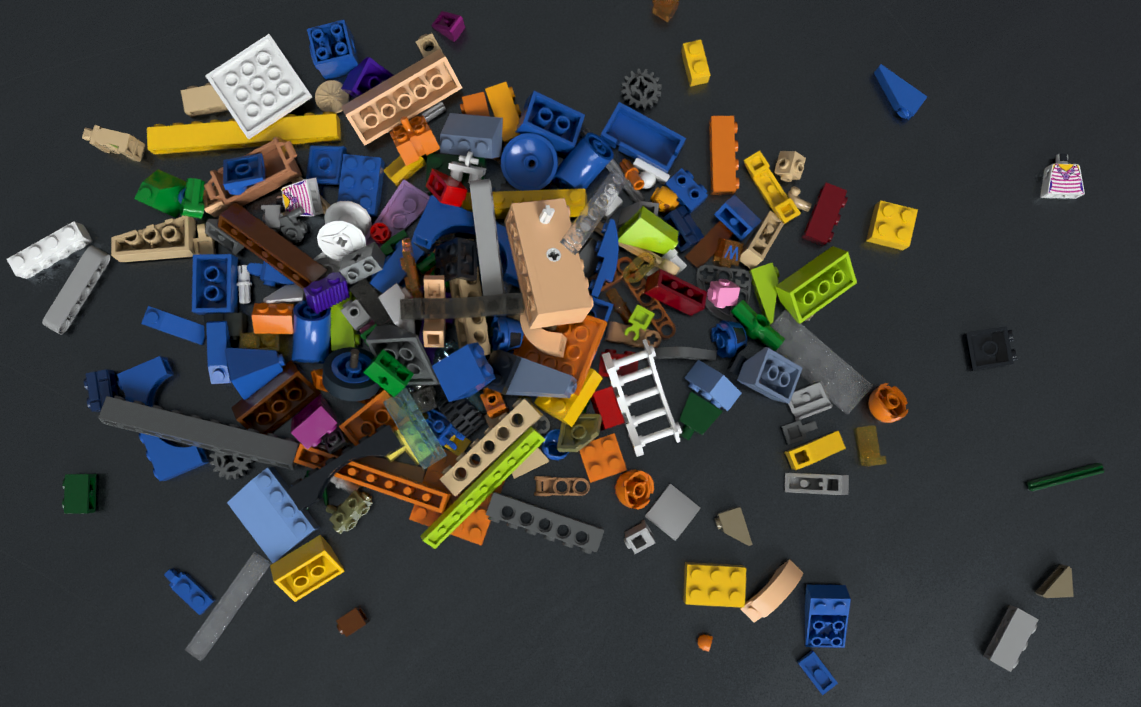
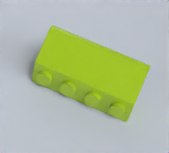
(817, 283)

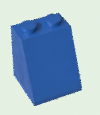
(464, 372)

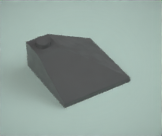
(404, 348)

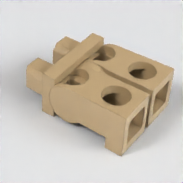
(114, 142)

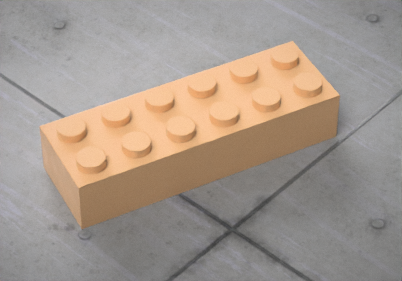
(401, 96)

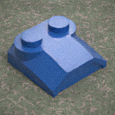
(243, 172)

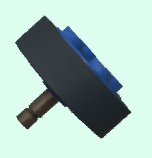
(345, 377)

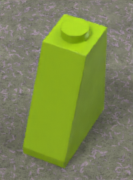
(648, 232)

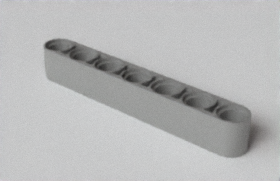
(487, 237)

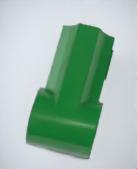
(192, 202)

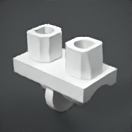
(458, 168)

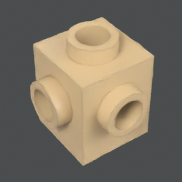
(789, 165)

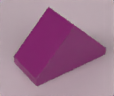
(449, 25)

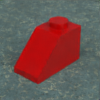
(446, 188)

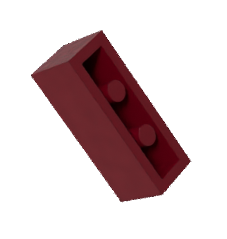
(825, 214)
(675, 292)

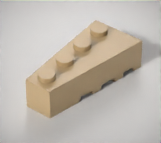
(157, 241)

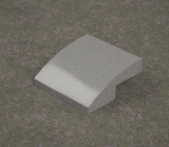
(672, 512)

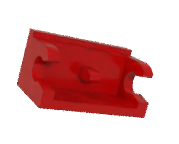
(606, 404)

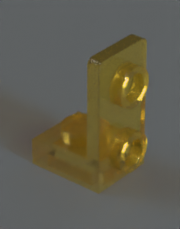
(869, 446)

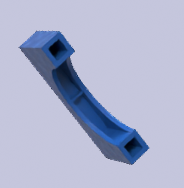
(445, 219)
(167, 458)

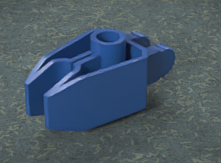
(268, 274)
(442, 428)

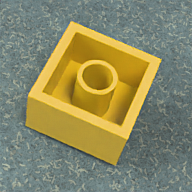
(892, 225)

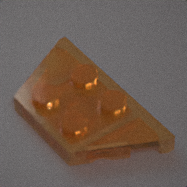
(409, 265)

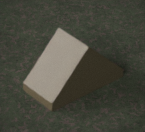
(1057, 584)

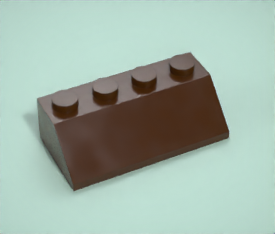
(276, 400)

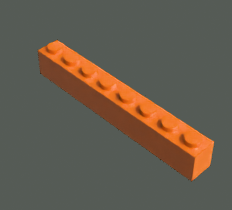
(378, 479)

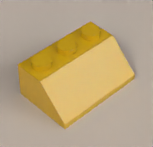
(306, 568)

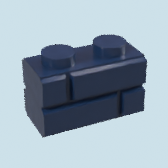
(682, 221)
(99, 386)

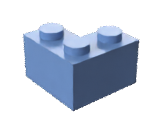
(712, 385)

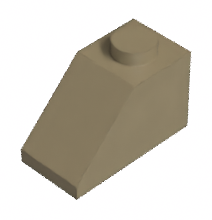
(733, 524)

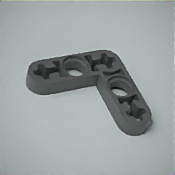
(686, 353)

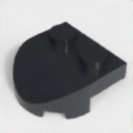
(504, 369)

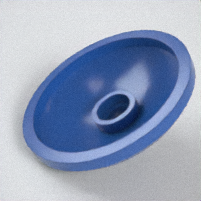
(516, 161)

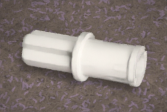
(244, 284)

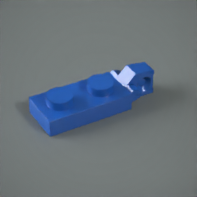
(189, 590)

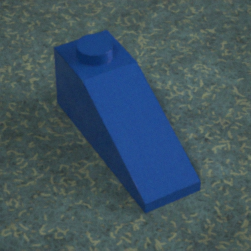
(901, 95)
(174, 325)
(217, 341)

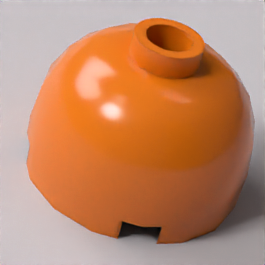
(887, 403)
(634, 488)

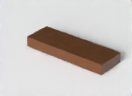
(707, 246)

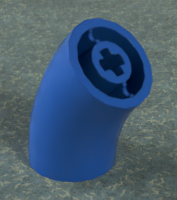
(583, 163)
(310, 334)

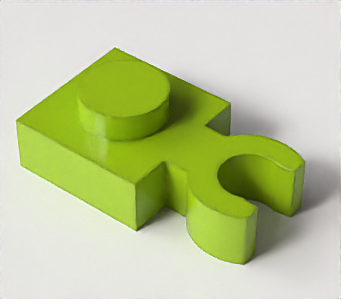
(640, 319)

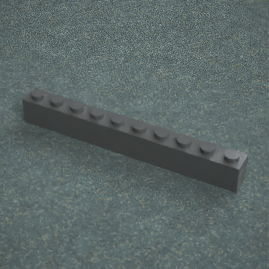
(199, 432)

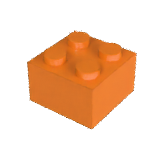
(602, 458)

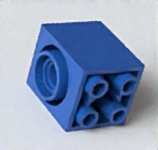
(333, 49)

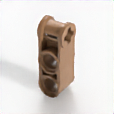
(616, 334)
(549, 486)

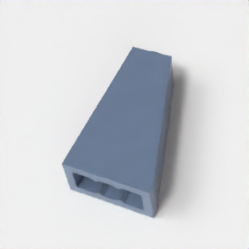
(541, 381)

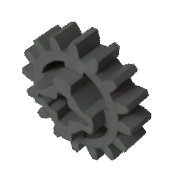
(634, 91)
(226, 465)

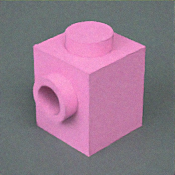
(723, 293)

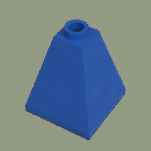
(252, 368)

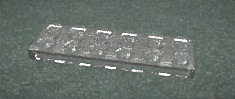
(820, 363)

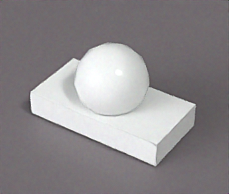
(650, 173)

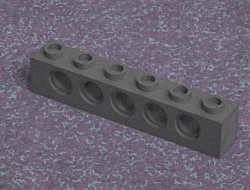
(593, 533)

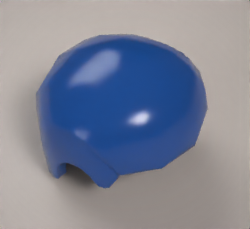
(549, 446)

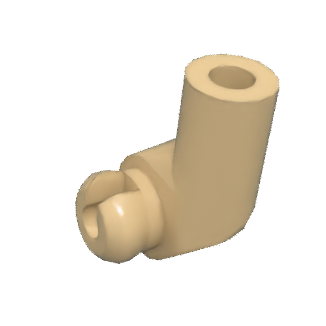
(801, 204)

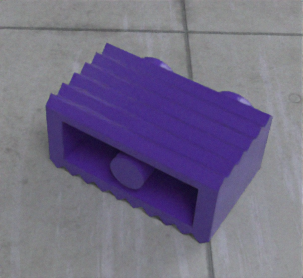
(326, 292)

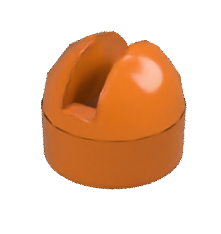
(705, 642)

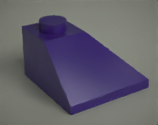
(365, 77)

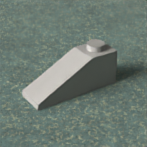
(817, 483)

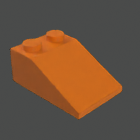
(368, 419)

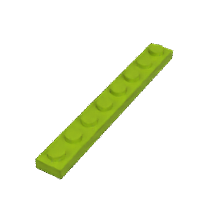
(483, 487)

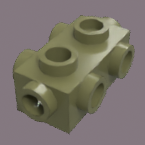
(350, 511)

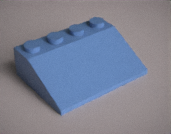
(272, 514)

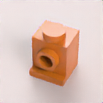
(496, 408)

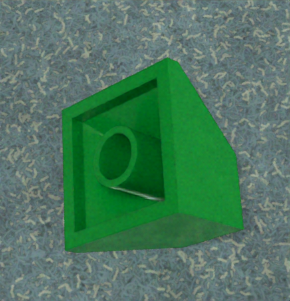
(161, 192)

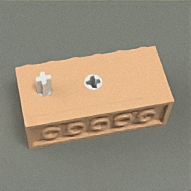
(546, 270)

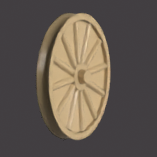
(331, 97)

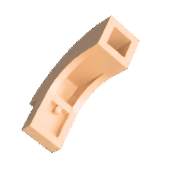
(434, 329)
(547, 342)
(774, 593)

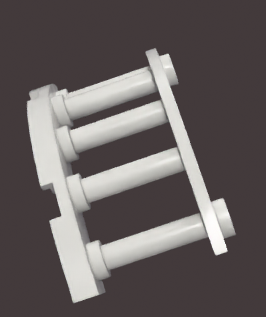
(624, 400)

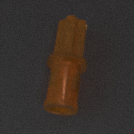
(619, 305)

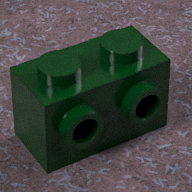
(79, 493)

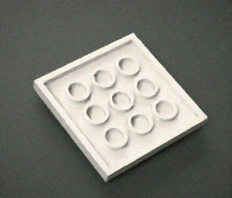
(258, 86)

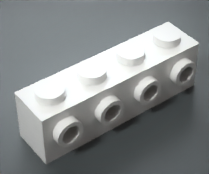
(49, 250)

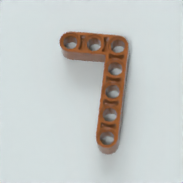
(636, 292)

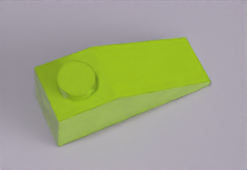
(763, 283)

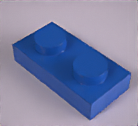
(817, 672)

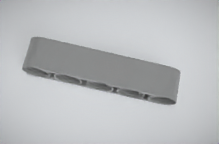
(76, 290)

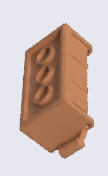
(279, 170)

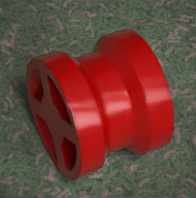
(380, 229)

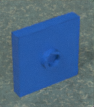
(325, 163)

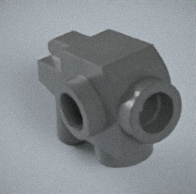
(291, 227)

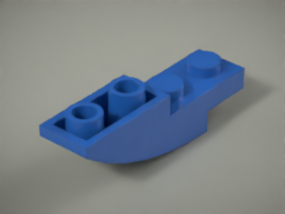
(608, 251)

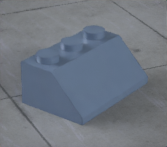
(473, 134)
(771, 375)

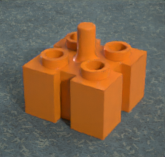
(413, 139)

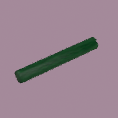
(1064, 477)

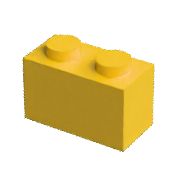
(695, 63)

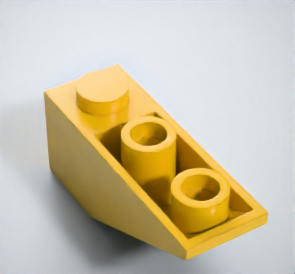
(815, 450)

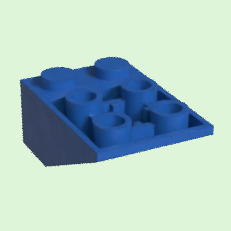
(826, 615)

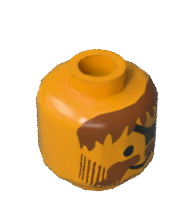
(666, 198)

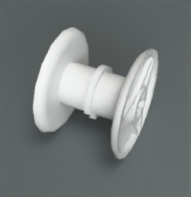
(344, 229)

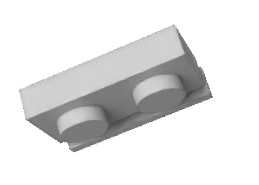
(809, 401)

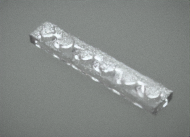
(593, 211)
(227, 606)

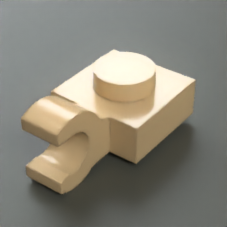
(203, 244)

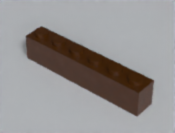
(270, 246)

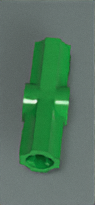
(757, 326)

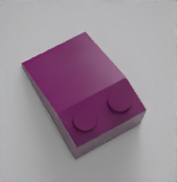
(313, 422)

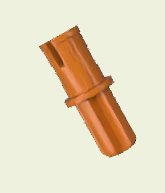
(632, 174)

